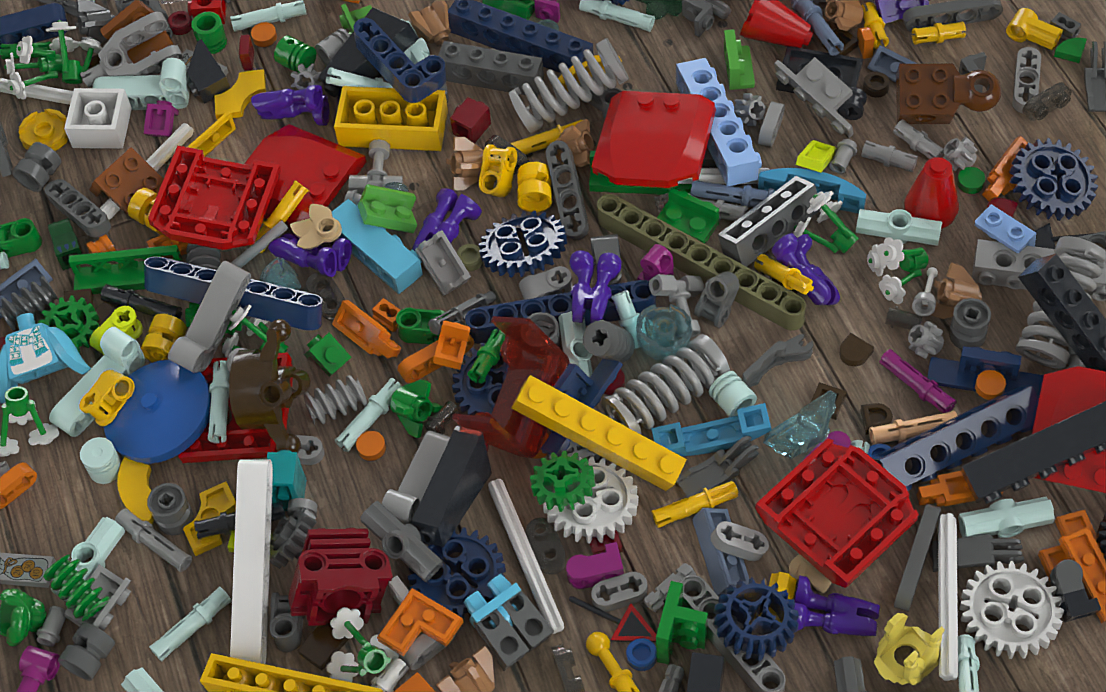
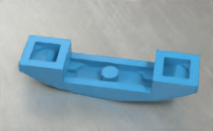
(844, 191)
(714, 435)

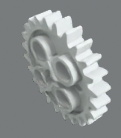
(601, 518)
(1004, 633)

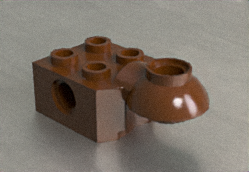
(937, 90)

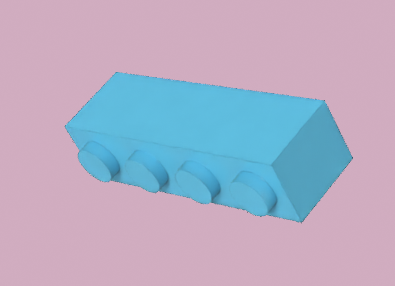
(378, 249)

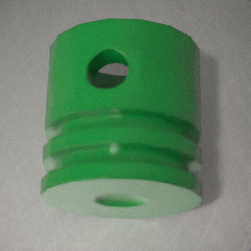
(211, 30)
(293, 52)

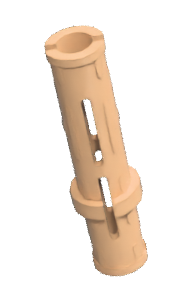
(900, 430)

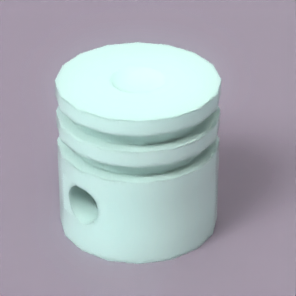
(731, 393)
(100, 460)

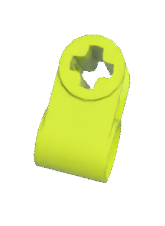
(129, 318)

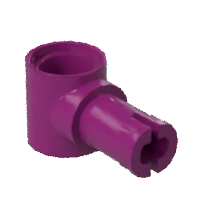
(37, 667)

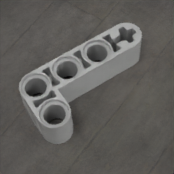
(211, 320)
(410, 493)

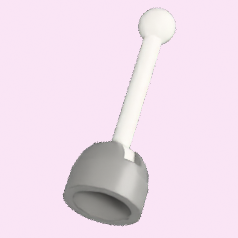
(926, 297)

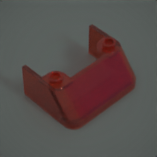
(527, 353)

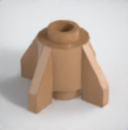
(843, 14)
(432, 22)
(579, 142)
(465, 163)
(954, 290)
(470, 675)

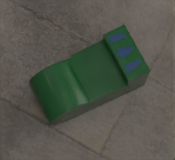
(64, 241)

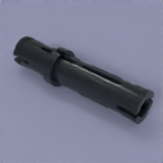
(138, 302)
(226, 522)

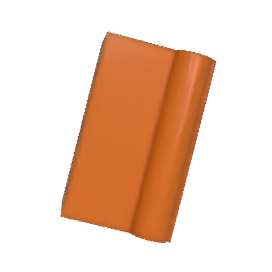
(380, 314)

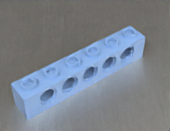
(727, 140)

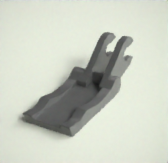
(1096, 81)
(777, 355)
(718, 468)
(982, 551)

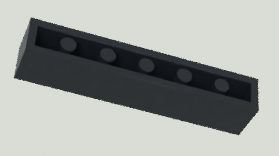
(1037, 455)

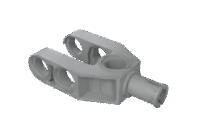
(126, 39)

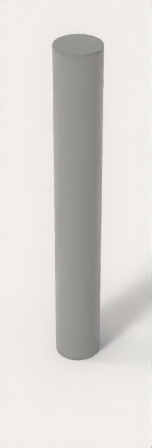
(260, 244)

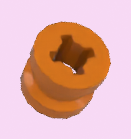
(101, 245)

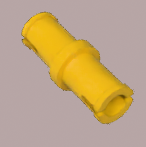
(875, 23)
(938, 33)

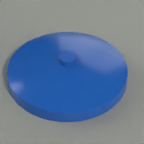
(162, 414)

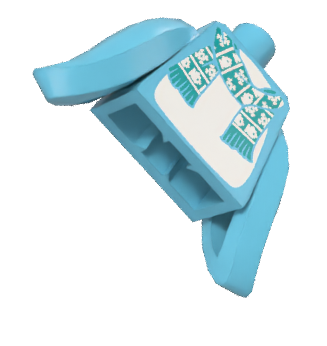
(36, 353)

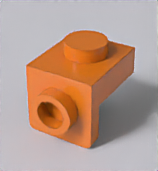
(451, 345)

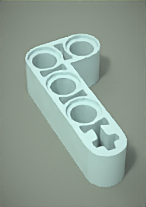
(145, 89)
(121, 355)

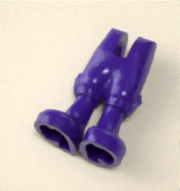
(291, 103)
(461, 208)
(792, 253)
(322, 259)
(598, 296)
(844, 614)

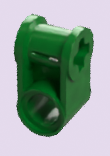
(19, 237)
(419, 331)

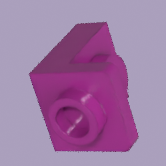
(547, 10)
(160, 119)

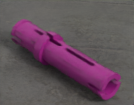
(926, 389)

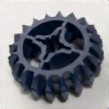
(747, 604)

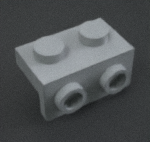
(114, 588)

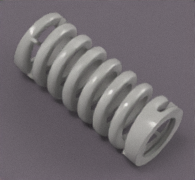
(612, 66)
(1082, 269)
(676, 387)

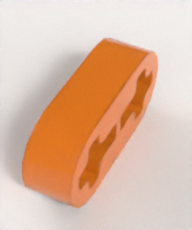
(15, 483)

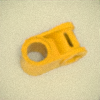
(499, 169)
(107, 396)

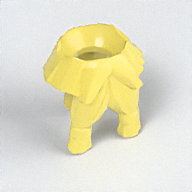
(914, 667)

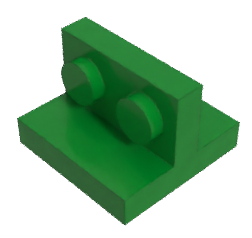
(679, 625)

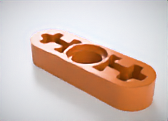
(421, 362)

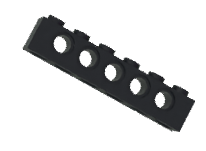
(1068, 309)

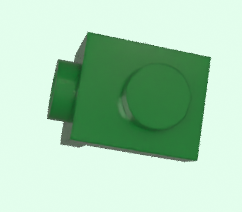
(327, 353)

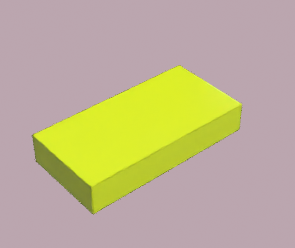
(816, 156)

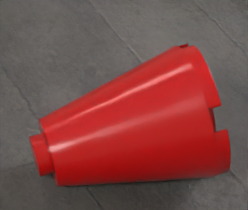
(776, 24)
(934, 193)

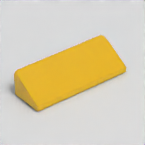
(214, 134)

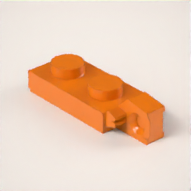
(999, 175)
(365, 331)
(945, 491)

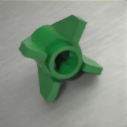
(412, 405)

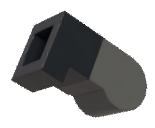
(1075, 602)

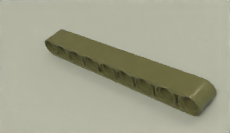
(701, 260)

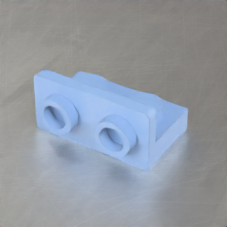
(1005, 229)

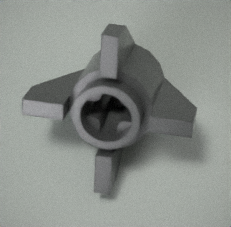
(92, 19)

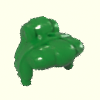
(19, 615)

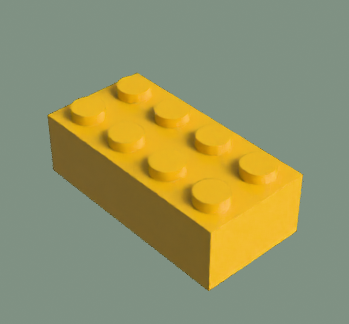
(383, 114)

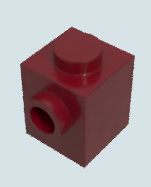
(470, 119)

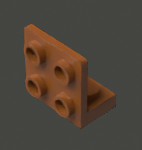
(130, 14)
(125, 178)

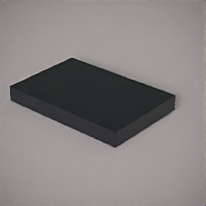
(844, 67)

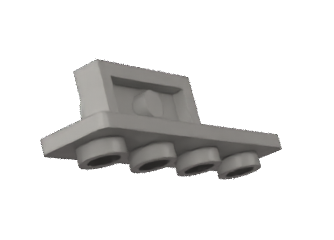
(821, 89)

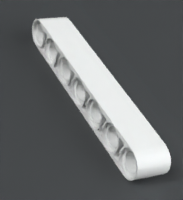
(251, 560)

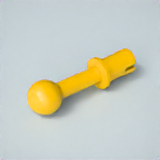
(621, 680)

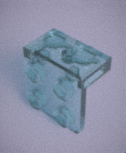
(803, 428)

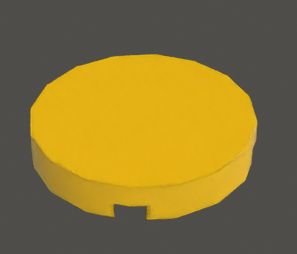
(45, 128)

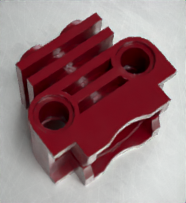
(338, 573)

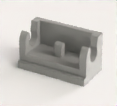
(443, 263)

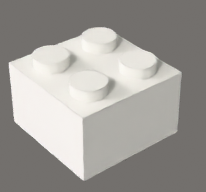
(98, 118)

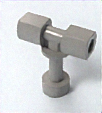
(379, 151)
(678, 292)

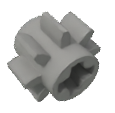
(305, 72)
(750, 109)
(960, 153)
(926, 339)

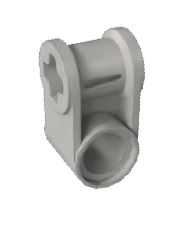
(546, 283)

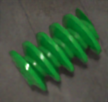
(75, 588)

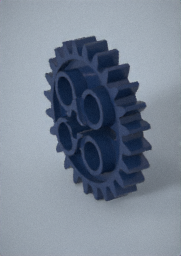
(1053, 179)
(503, 250)
(479, 399)
(474, 555)

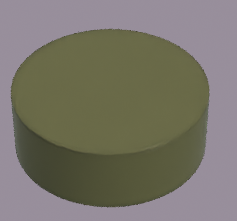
(470, 256)

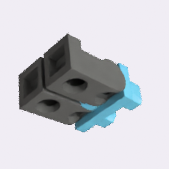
(507, 622)

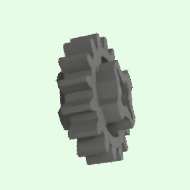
(290, 537)

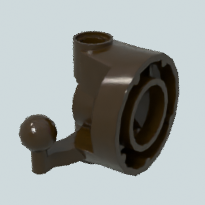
(262, 388)

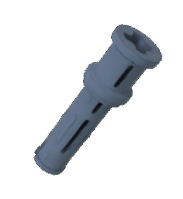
(814, 16)
(745, 196)

